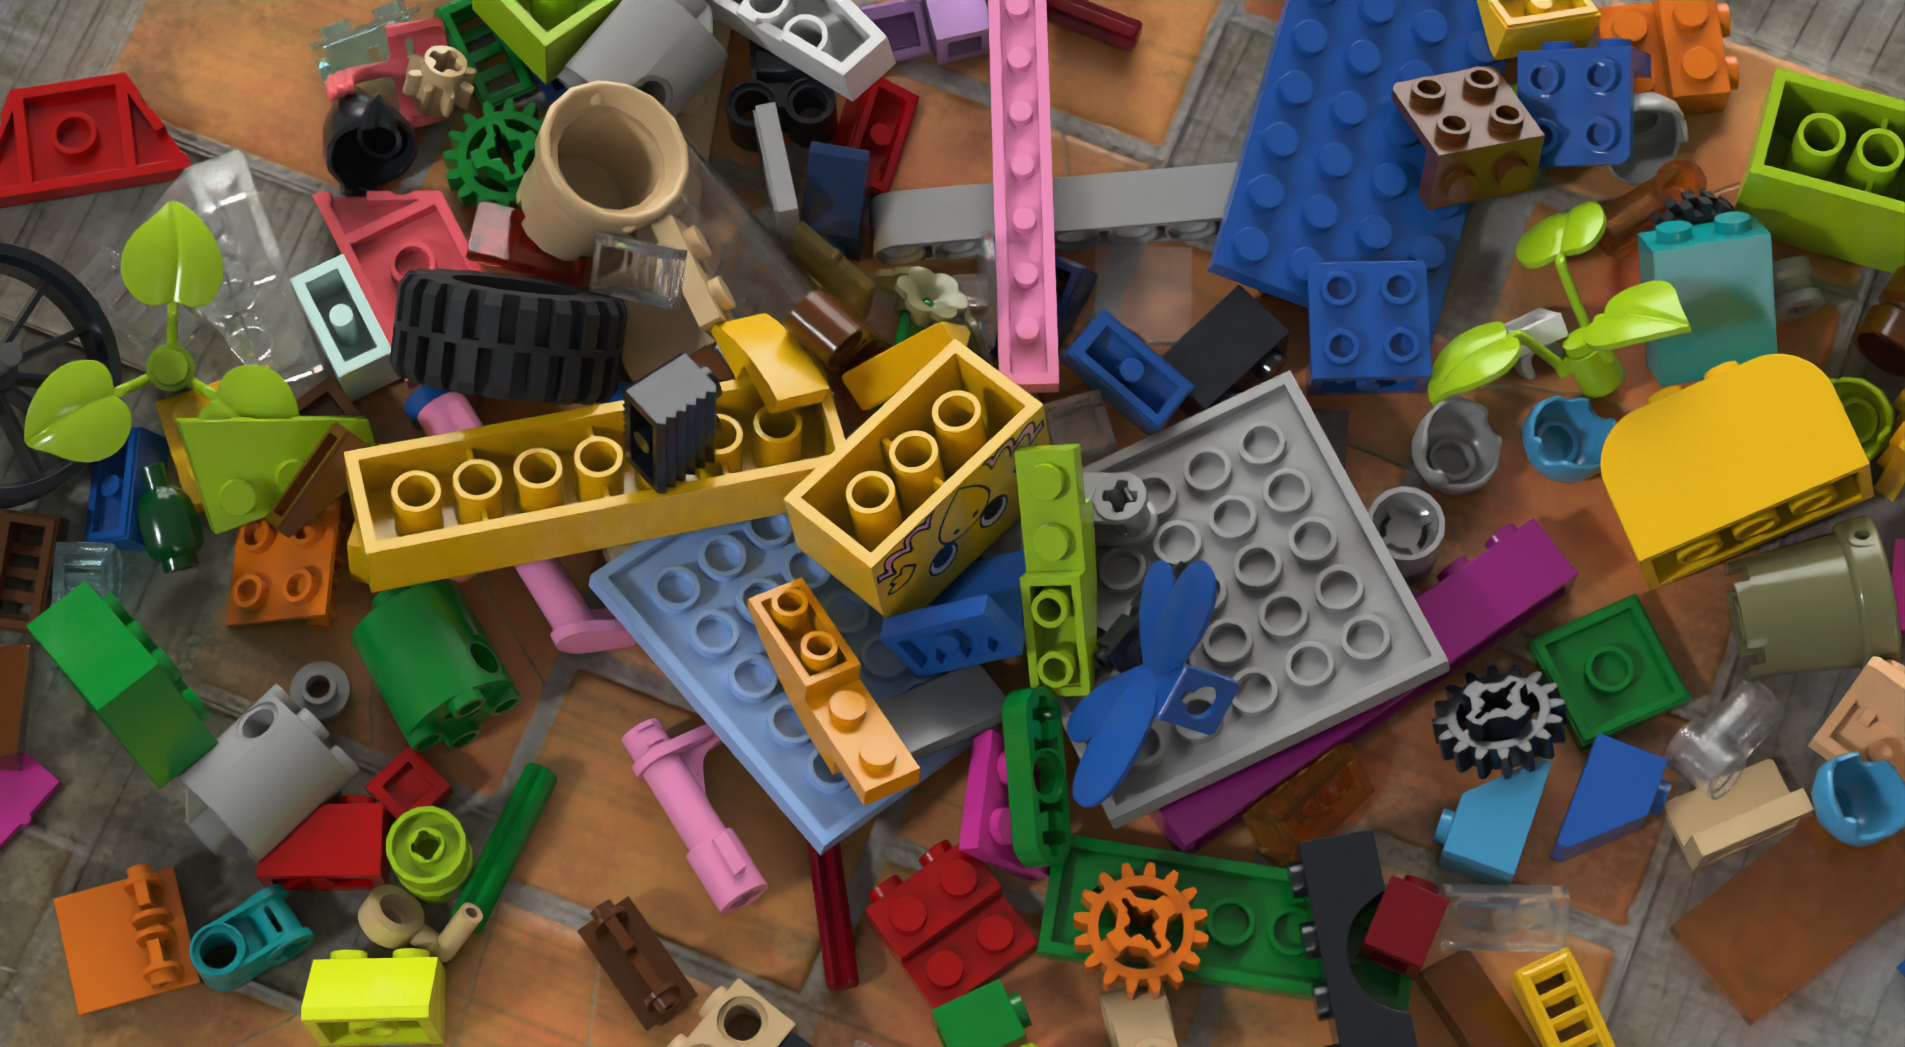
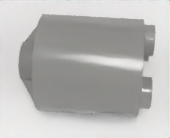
(653, 47)
(263, 778)

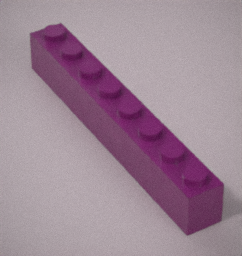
(1468, 613)

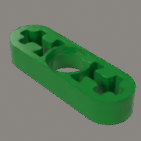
(1030, 719)

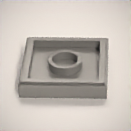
(776, 173)

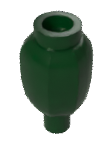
(168, 522)

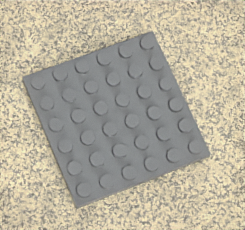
(1304, 597)

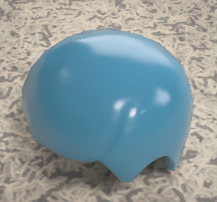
(1565, 438)
(1859, 799)

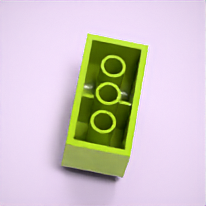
(1829, 170)

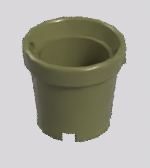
(1816, 603)

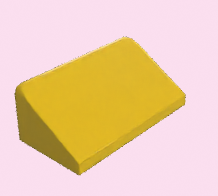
(1528, 23)
(892, 369)

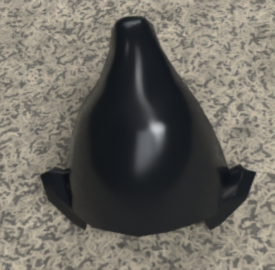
(366, 142)

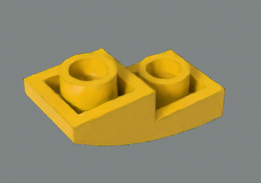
(773, 360)

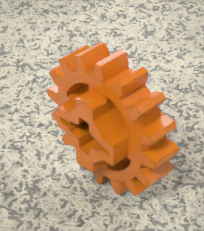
(1160, 914)

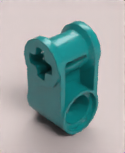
(253, 936)

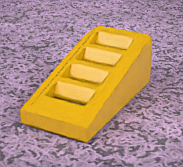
(1574, 987)

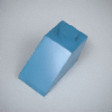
(1491, 826)

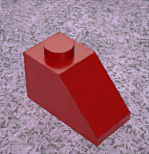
(333, 849)

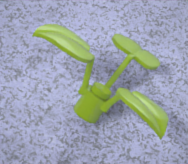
(163, 262)
(1630, 318)

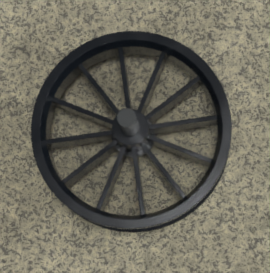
(95, 336)

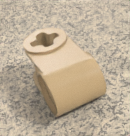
(1137, 1021)

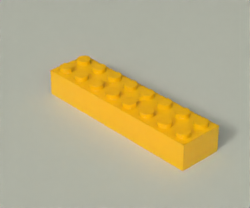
(566, 488)

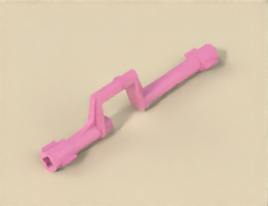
(668, 765)

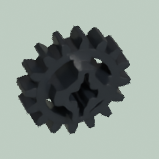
(1499, 722)

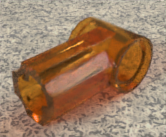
(1631, 211)

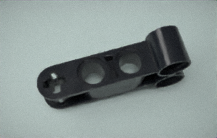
(791, 91)

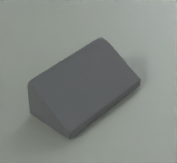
(945, 710)

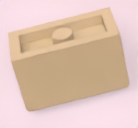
(1745, 816)

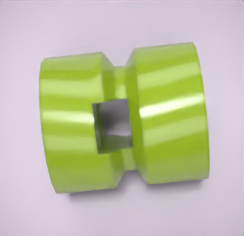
(430, 854)

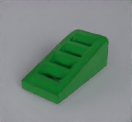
(460, 11)

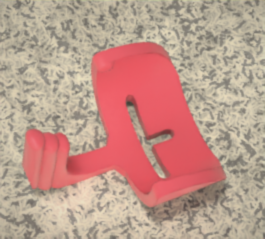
(424, 35)

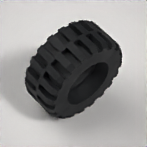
(508, 336)

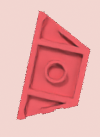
(390, 236)

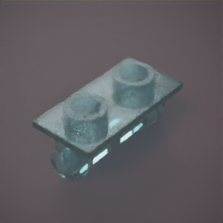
(349, 45)

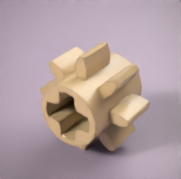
(439, 81)

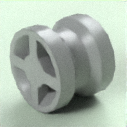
(1794, 290)

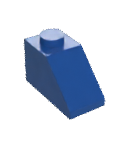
(1611, 797)

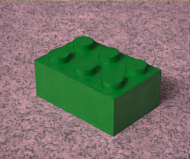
(126, 681)

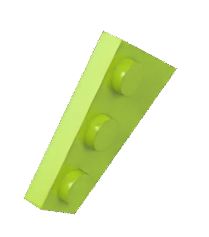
(249, 462)

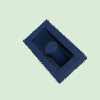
(838, 196)

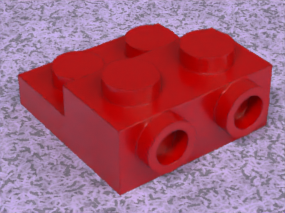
(948, 925)

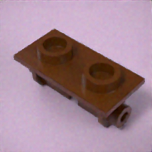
(636, 961)

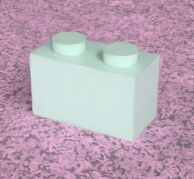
(345, 327)

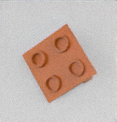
(286, 576)
(126, 939)

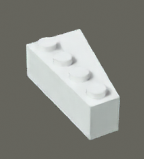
(819, 37)

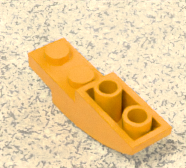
(828, 695)

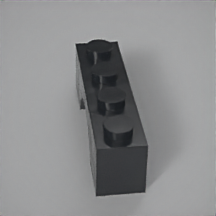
(1338, 884)

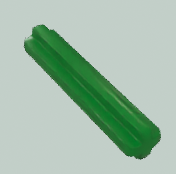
(507, 840)

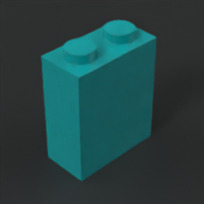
(1724, 290)

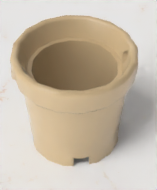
(601, 165)

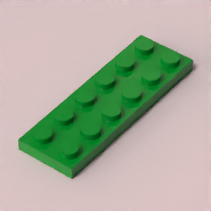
(1248, 923)

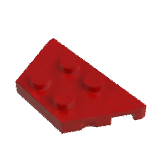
(82, 141)

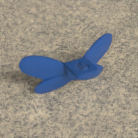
(1123, 708)

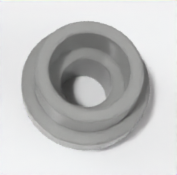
(333, 702)

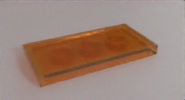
(1791, 914)

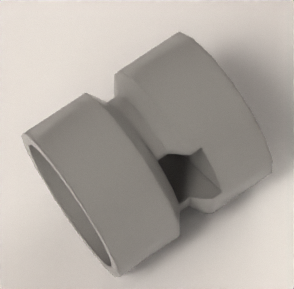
(1410, 528)

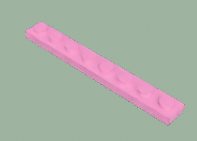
(1023, 194)

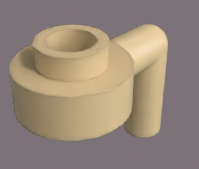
(397, 919)

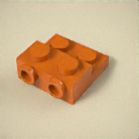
(1683, 47)

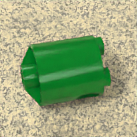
(433, 664)

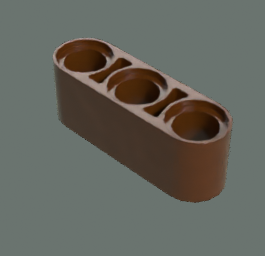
(833, 332)

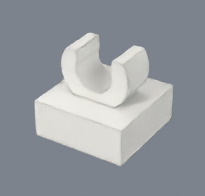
(1545, 328)

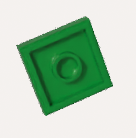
(1609, 671)

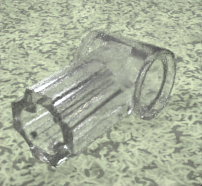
(1716, 750)

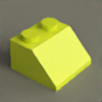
(376, 999)

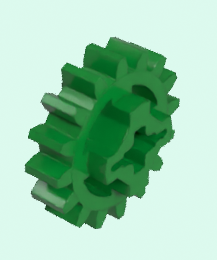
(482, 169)

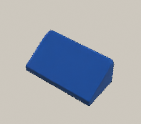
(1127, 373)
(118, 489)

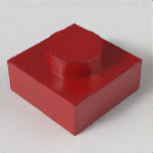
(408, 784)

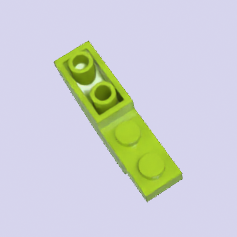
(1060, 569)

